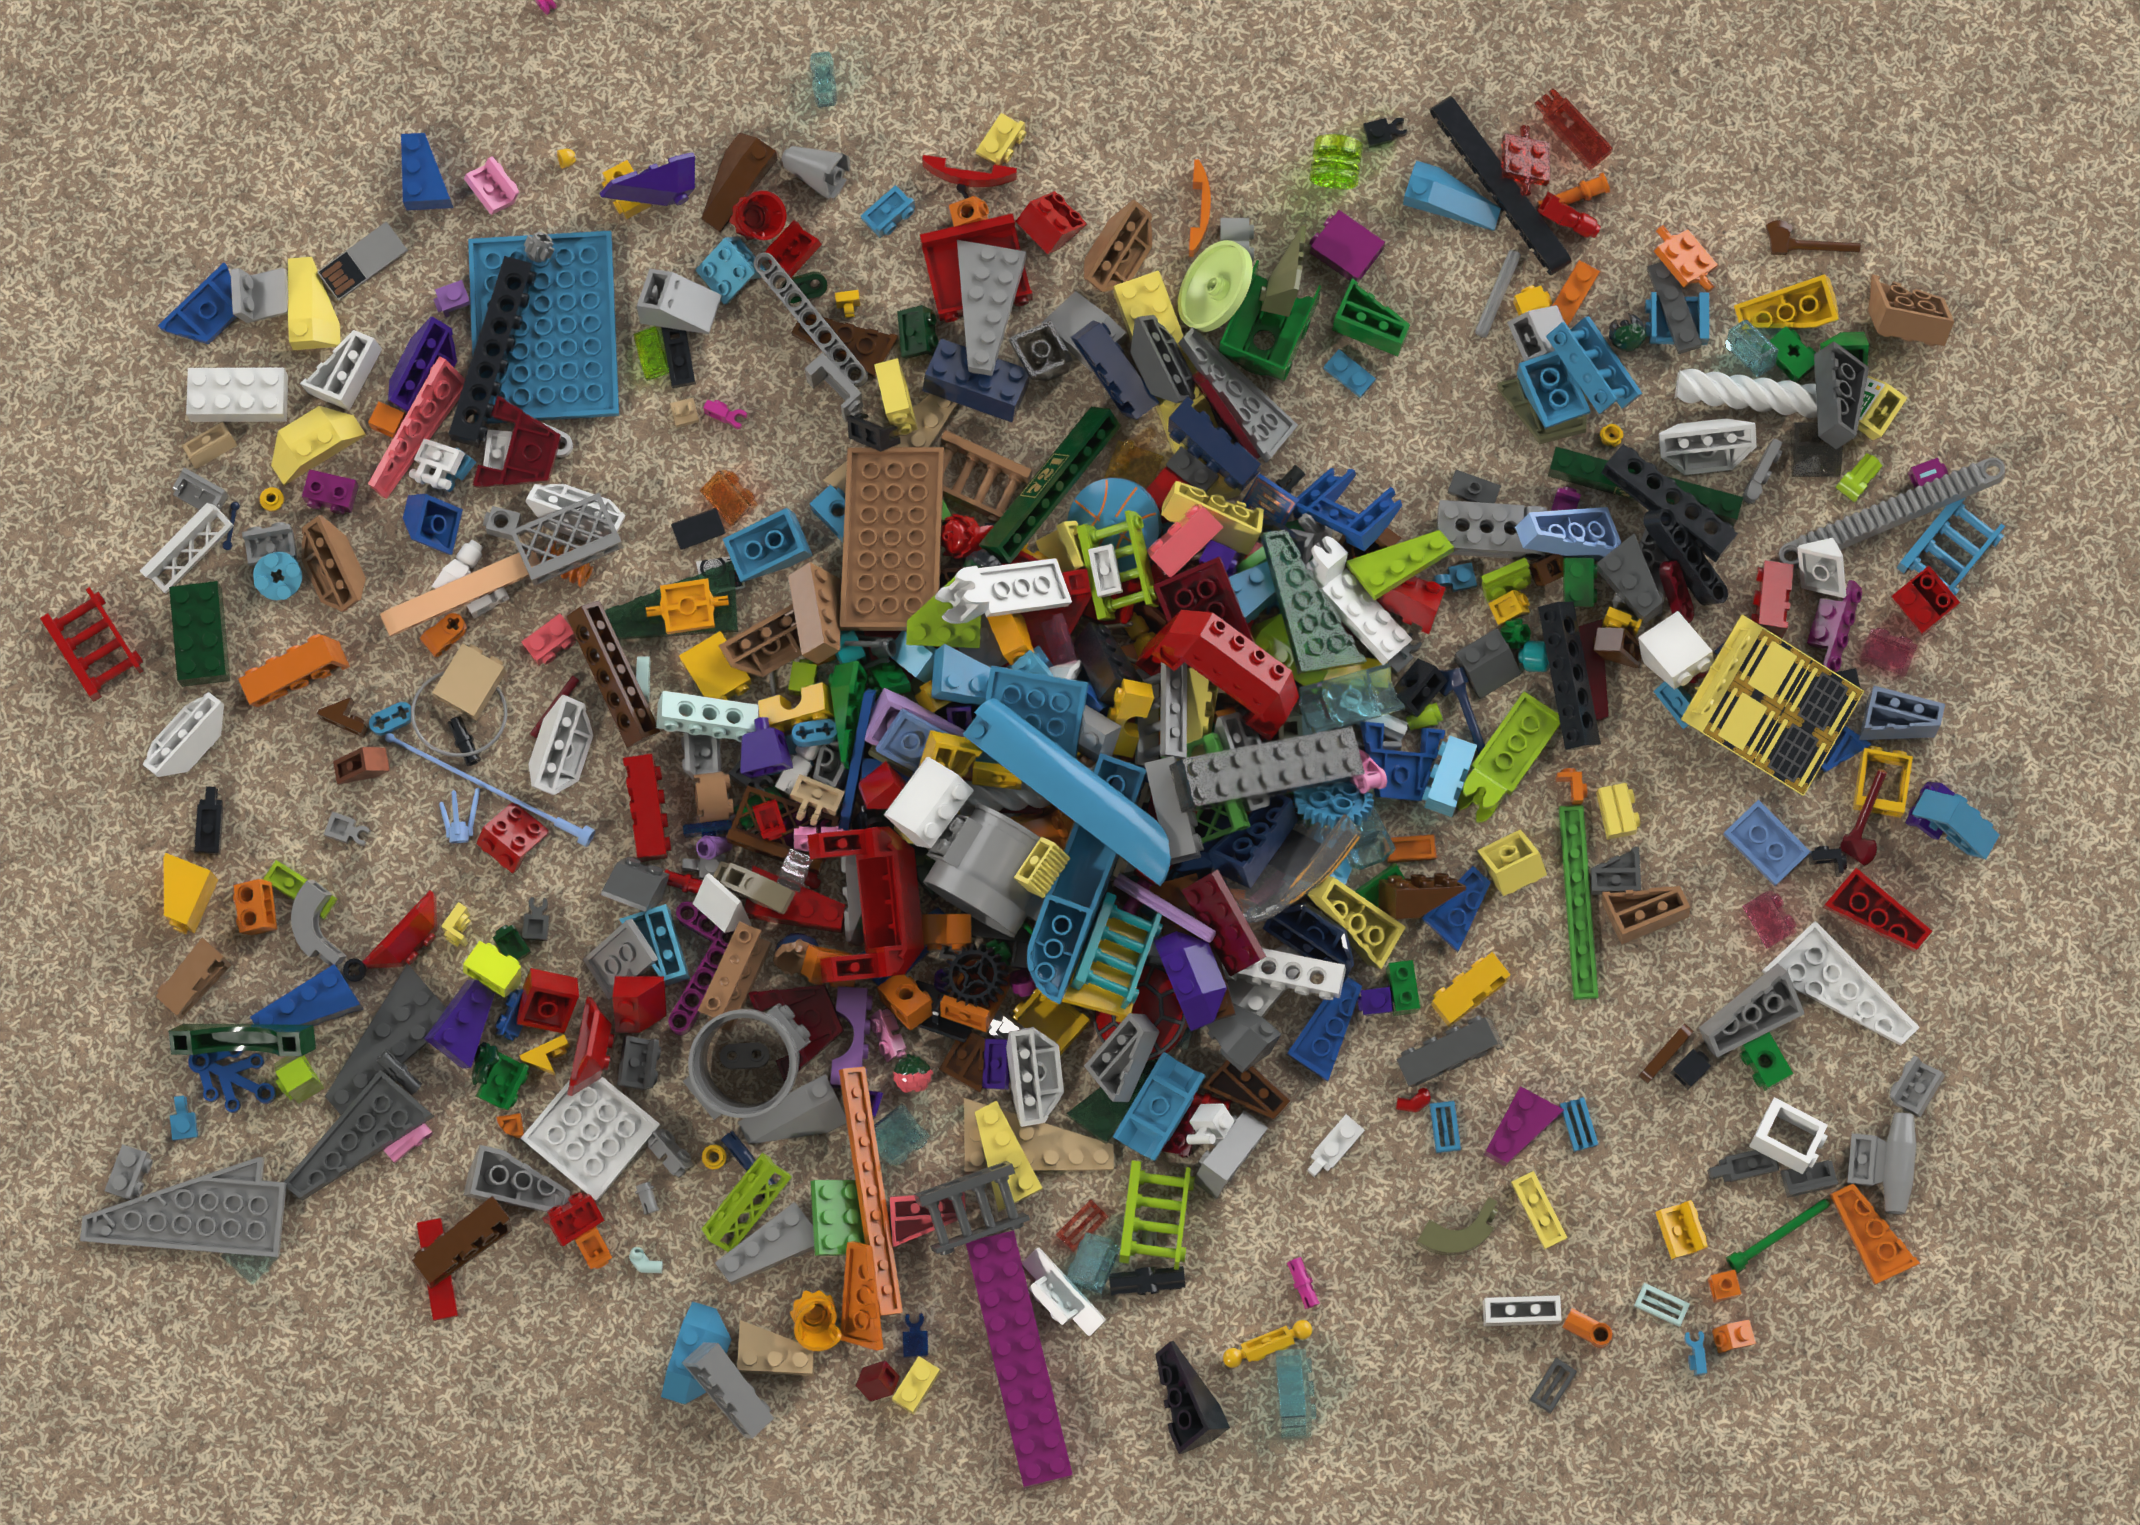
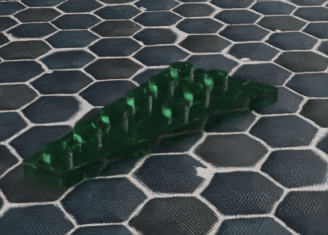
(1308, 615)
(631, 620)

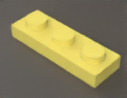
(1539, 1210)

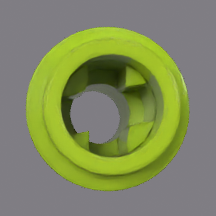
(1429, 717)

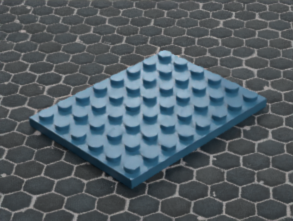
(568, 331)

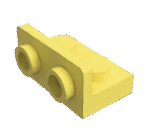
(1001, 139)
(456, 922)

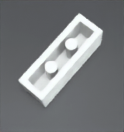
(1521, 1310)

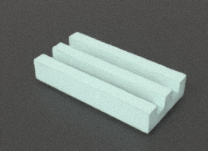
(1681, 1314)

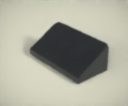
(698, 528)

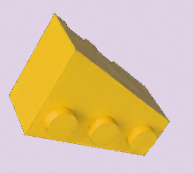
(1470, 989)

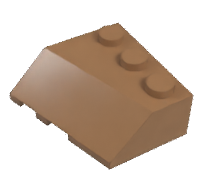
(1909, 315)

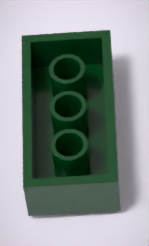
(199, 633)

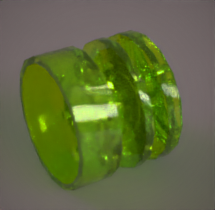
(1336, 161)

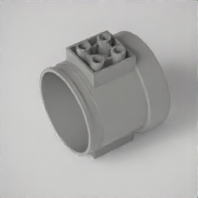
(978, 868)
(699, 1078)

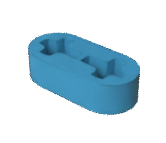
(389, 713)
(814, 733)

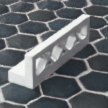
(184, 538)

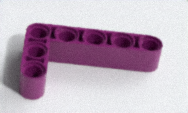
(706, 967)

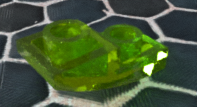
(650, 353)

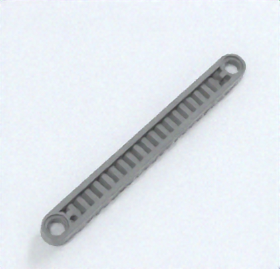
(1902, 508)

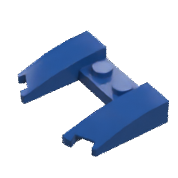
(1358, 529)

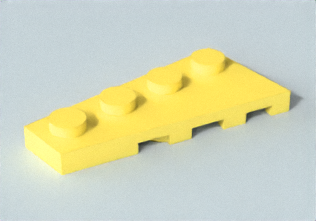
(1000, 1146)

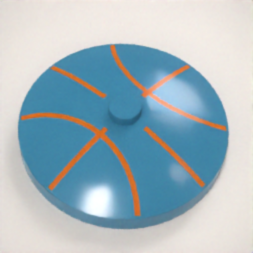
(1104, 505)

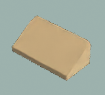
(209, 445)

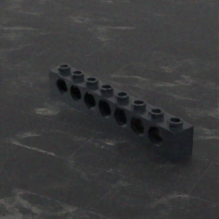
(511, 271)

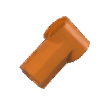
(1585, 1327)

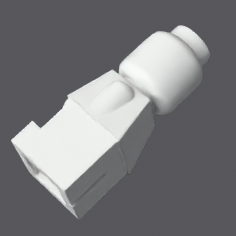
(466, 558)
(801, 765)

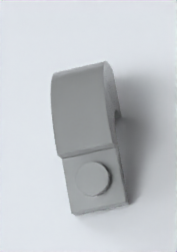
(306, 926)

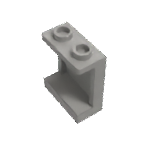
(824, 369)

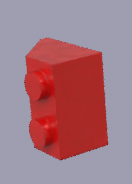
(548, 1000)
(638, 1002)

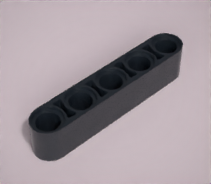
(1680, 547)

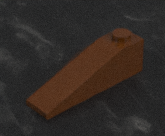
(739, 173)

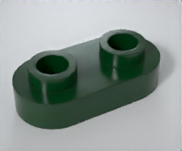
(804, 284)

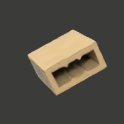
(469, 681)

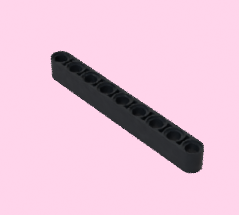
(1504, 190)

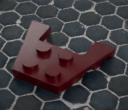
(530, 451)
(812, 1009)

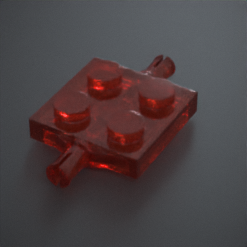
(1525, 160)

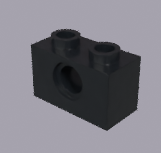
(1419, 686)

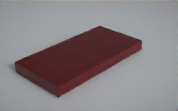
(1224, 414)

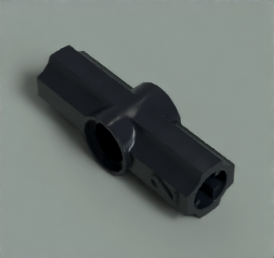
(1146, 1280)

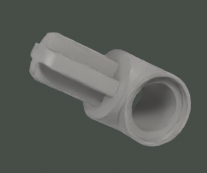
(1319, 530)

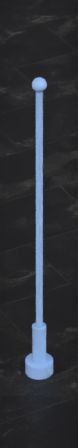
(584, 835)

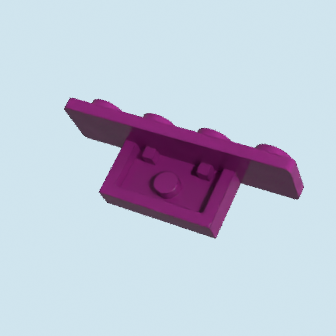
(1833, 625)

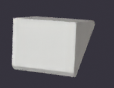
(1822, 567)
(720, 905)

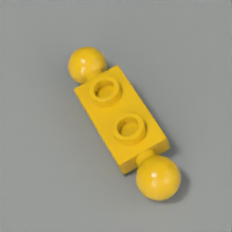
(1259, 1347)

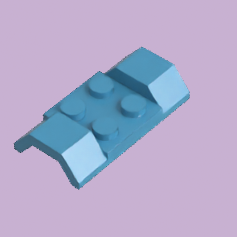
(1159, 1107)

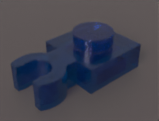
(915, 1341)

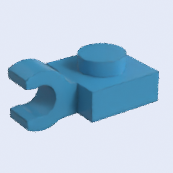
(1458, 577)
(184, 1123)
(1697, 1360)

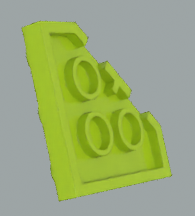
(930, 629)

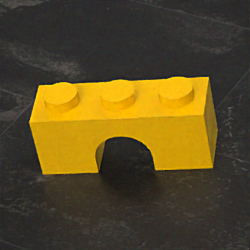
(1130, 700)
(814, 705)

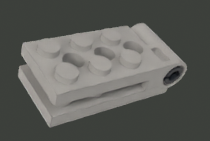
(1491, 515)

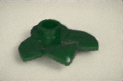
(484, 1056)

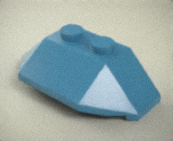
(699, 1326)

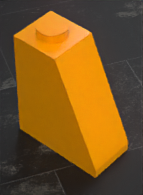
(1011, 635)

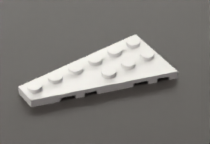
(1834, 979)

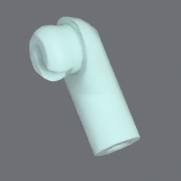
(642, 1262)

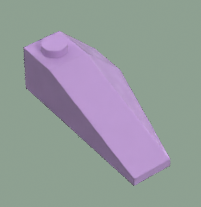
(888, 707)

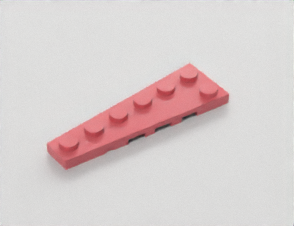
(424, 417)

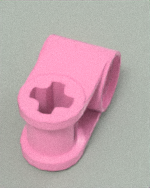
(1373, 777)

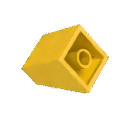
(186, 892)

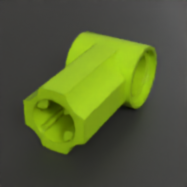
(1856, 481)

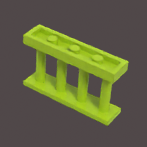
(1089, 539)
(1133, 1224)

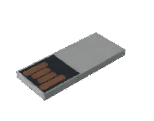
(362, 261)

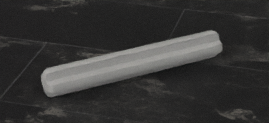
(1497, 293)

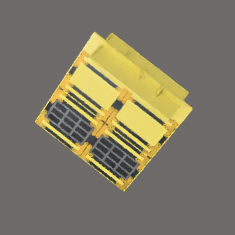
(1772, 705)

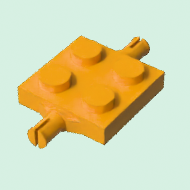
(687, 606)

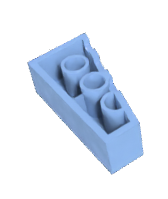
(1570, 532)

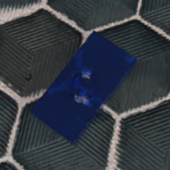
(707, 828)

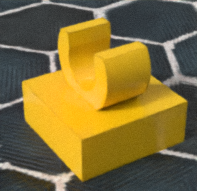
(847, 301)

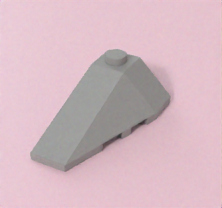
(802, 1113)

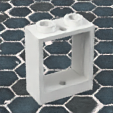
(1781, 1152)

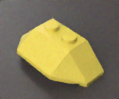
(313, 441)

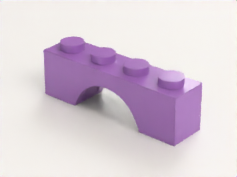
(853, 1006)

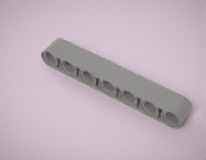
(805, 309)

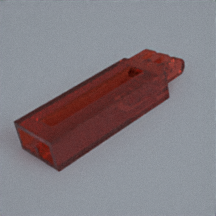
(1581, 137)

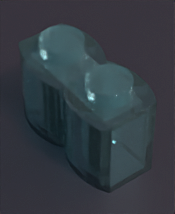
(823, 79)

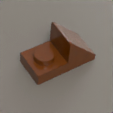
(338, 715)

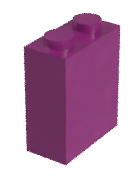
(1346, 246)

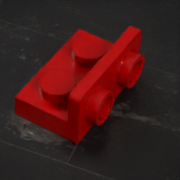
(573, 1218)

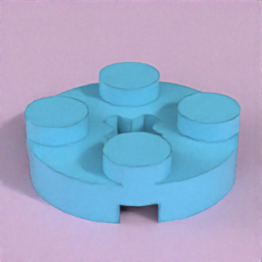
(290, 570)

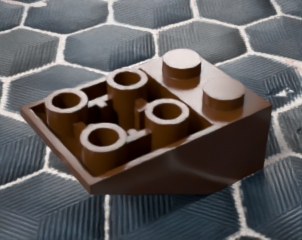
(1416, 895)

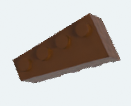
(462, 1242)

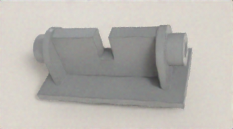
(678, 1159)

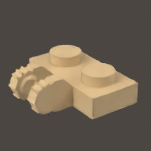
(816, 795)

